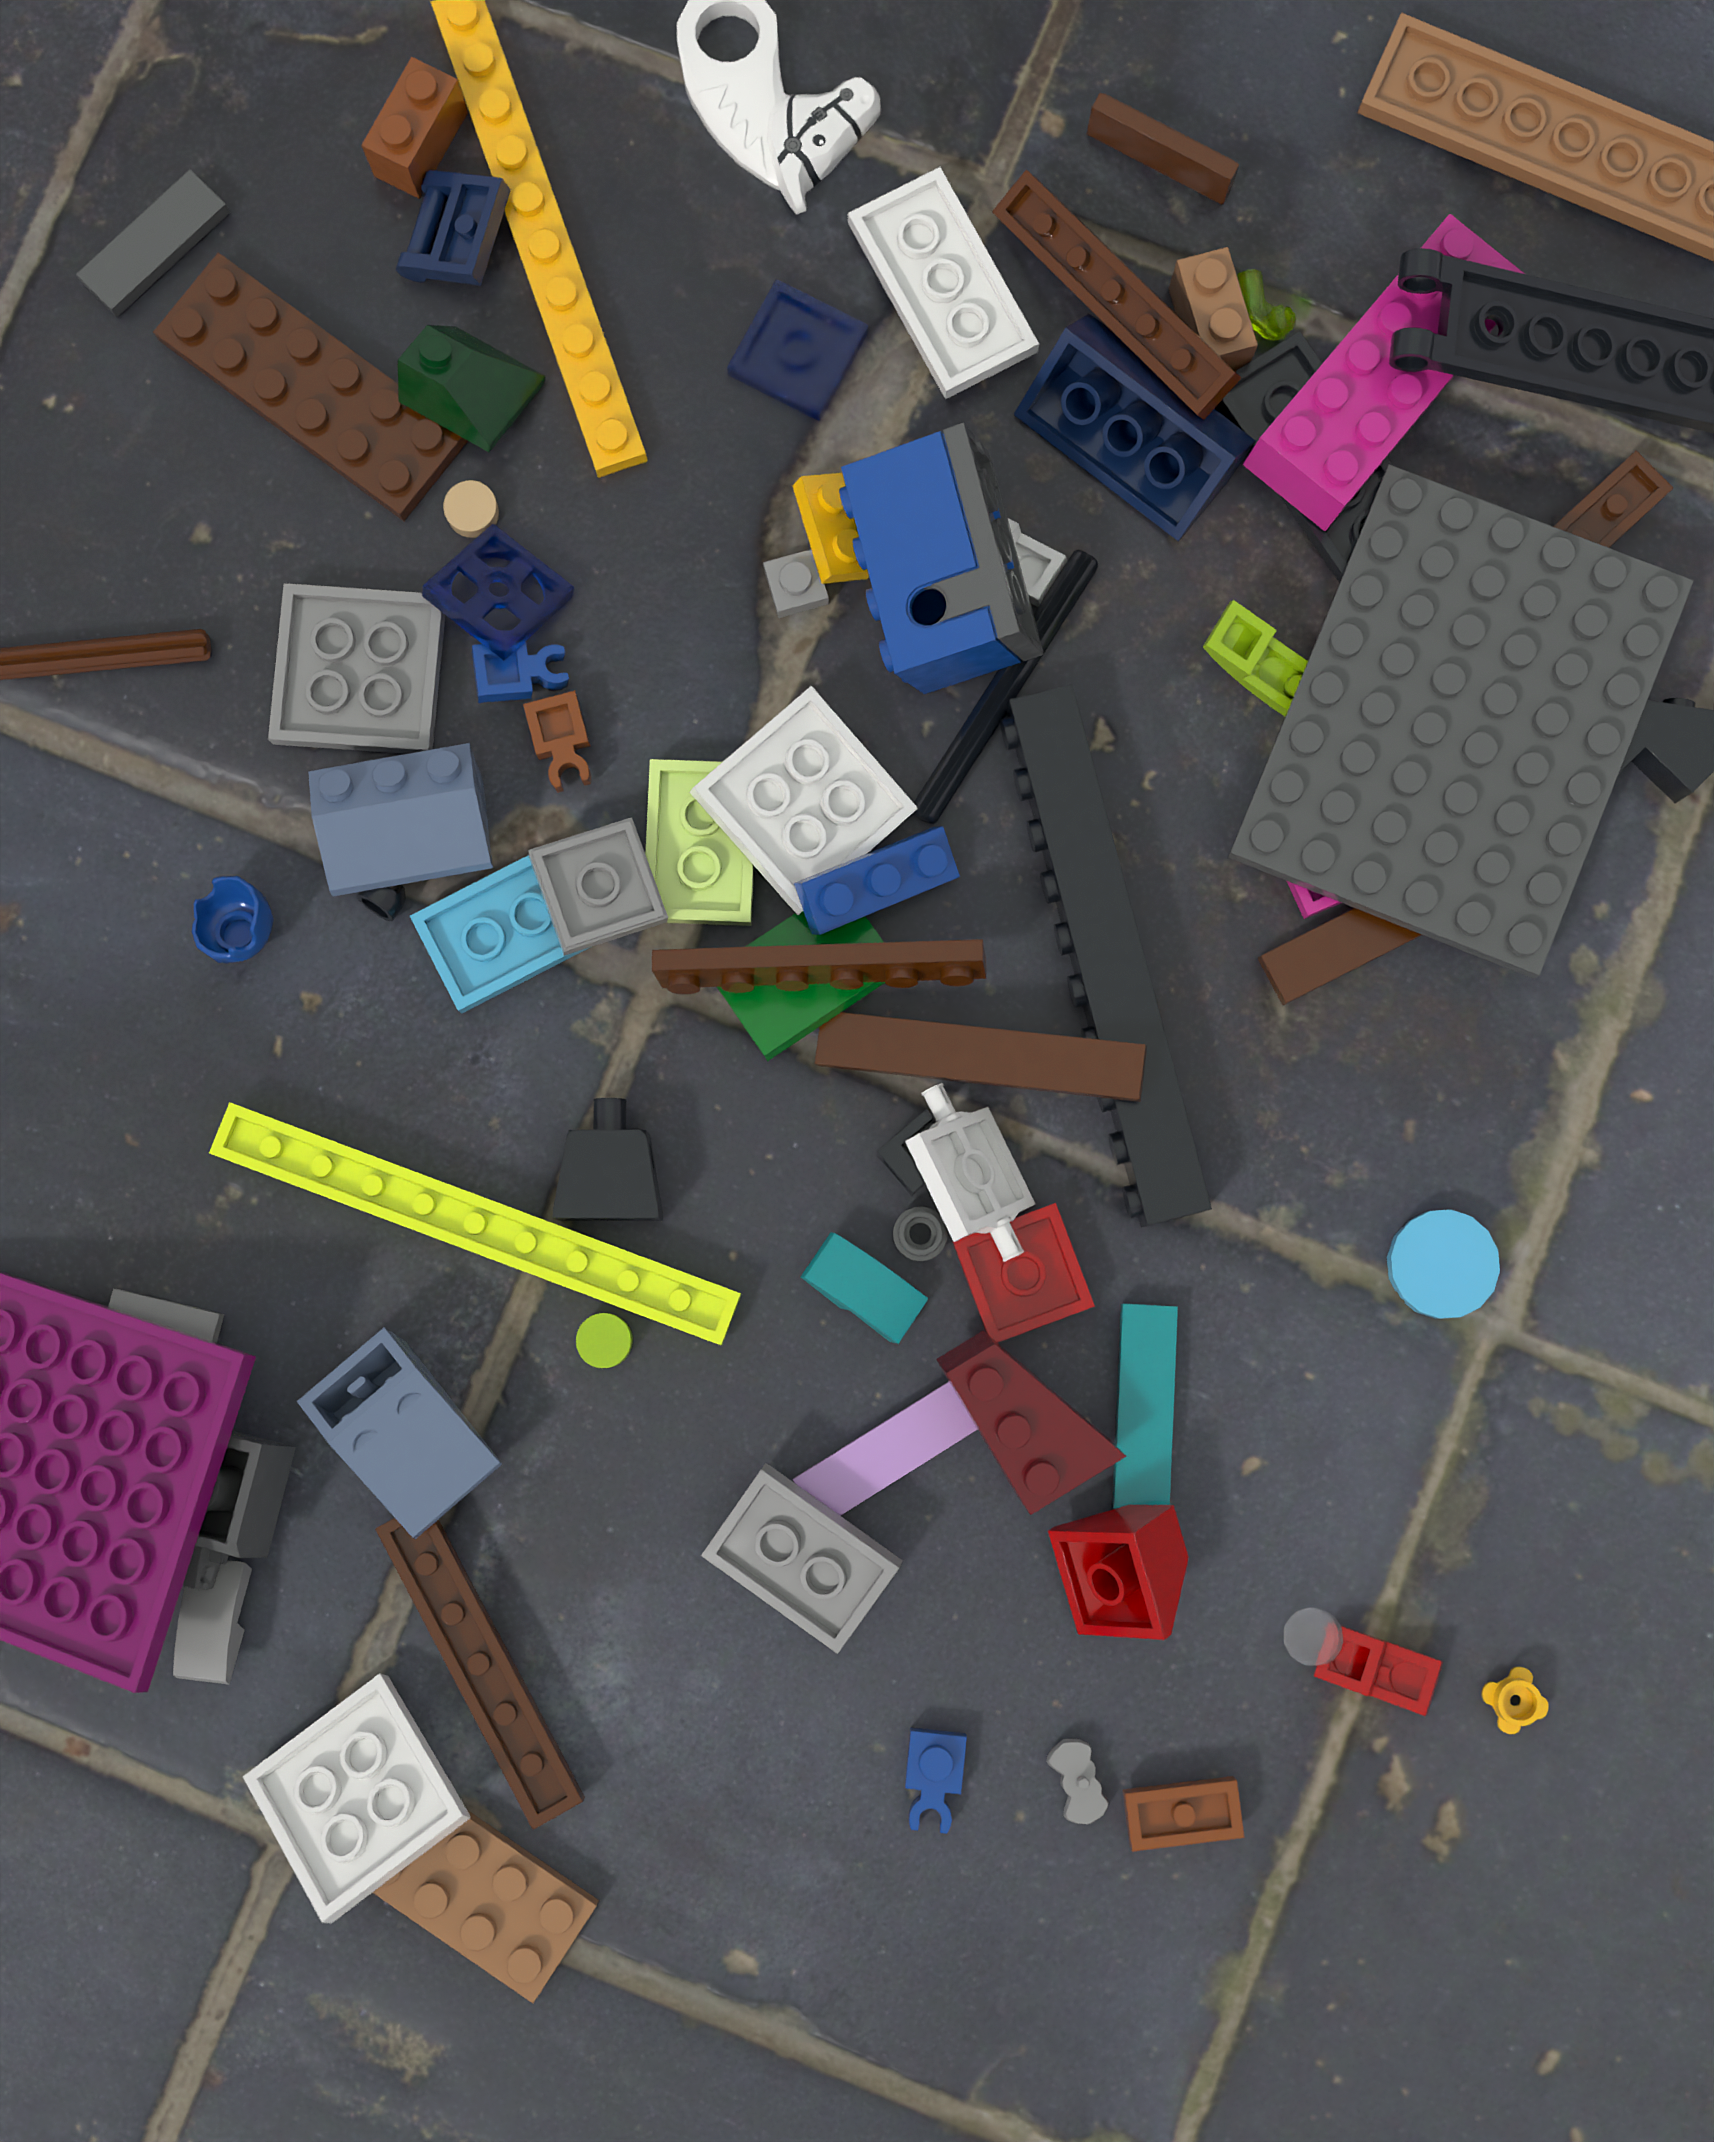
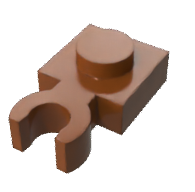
(558, 732)

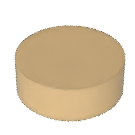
(470, 508)

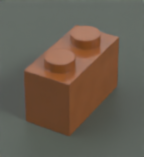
(415, 127)

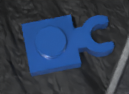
(514, 677)
(934, 1768)

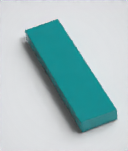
(1145, 1404)

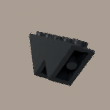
(1674, 746)

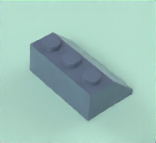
(400, 819)

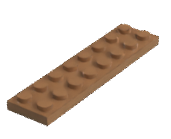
(1546, 133)

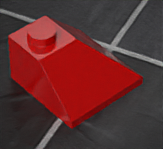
(1123, 1570)

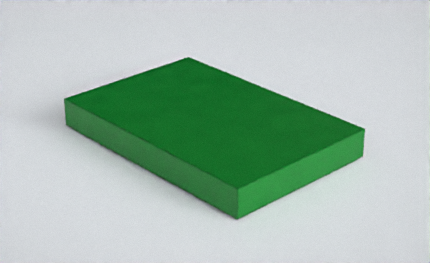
(782, 1017)

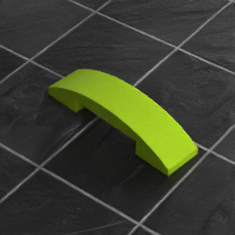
(1254, 657)

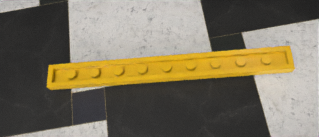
(540, 236)

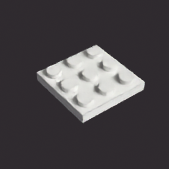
(802, 796)
(356, 1798)

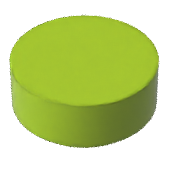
(604, 1340)

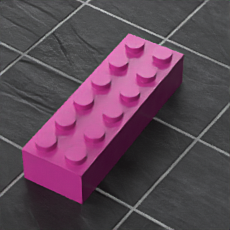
(1355, 401)

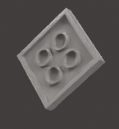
(356, 669)

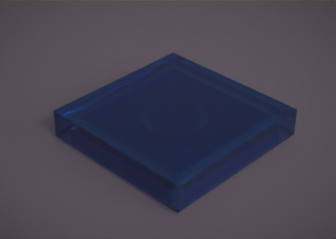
(797, 350)

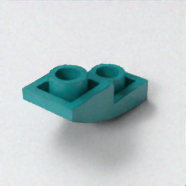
(864, 1287)

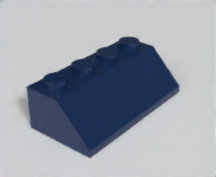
(1131, 428)

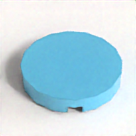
(1443, 1264)

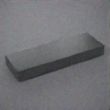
(153, 243)

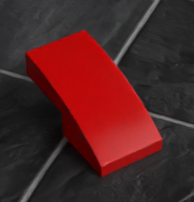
(1383, 1671)

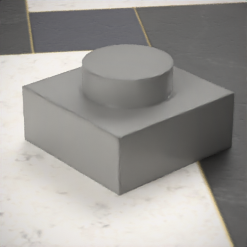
(795, 583)

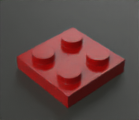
(1028, 1288)

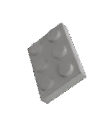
(802, 1558)

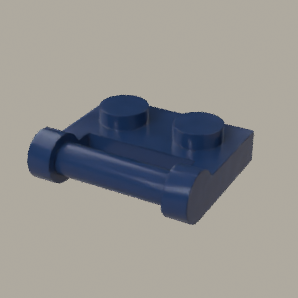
(465, 231)

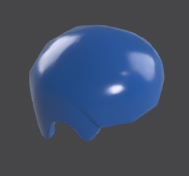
(232, 920)

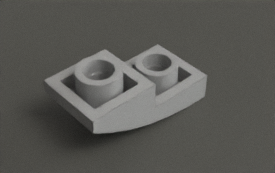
(208, 1627)

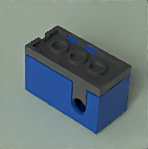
(939, 552)

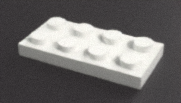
(943, 283)

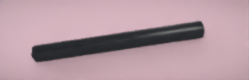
(1002, 688)

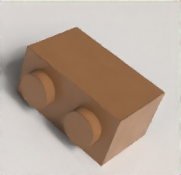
(1213, 306)

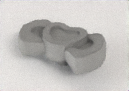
(1077, 1771)

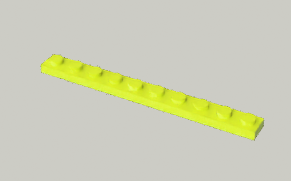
(475, 1223)

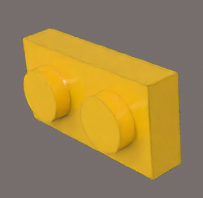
(828, 527)

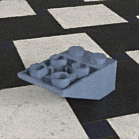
(399, 1431)

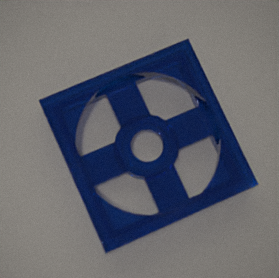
(471, 615)

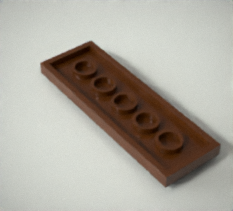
(308, 386)

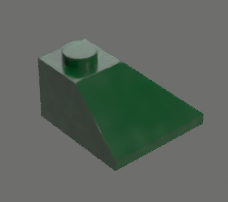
(465, 384)

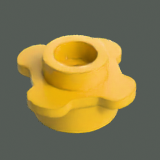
(1531, 1704)

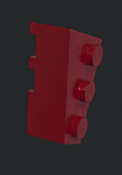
(1025, 1424)

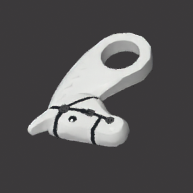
(742, 103)

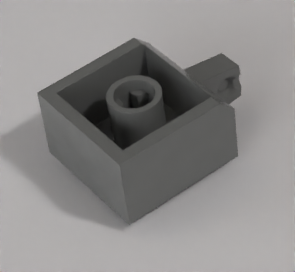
(241, 1507)

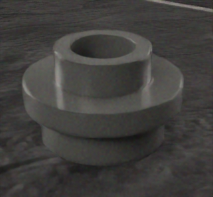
(924, 1216)

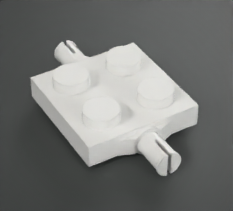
(970, 1173)

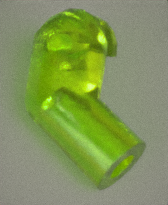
(1266, 320)

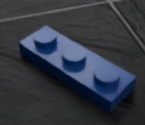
(876, 880)

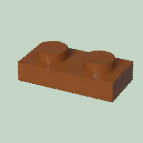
(1183, 1813)

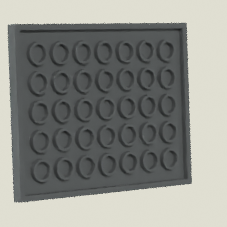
(1461, 721)

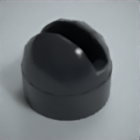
(384, 901)

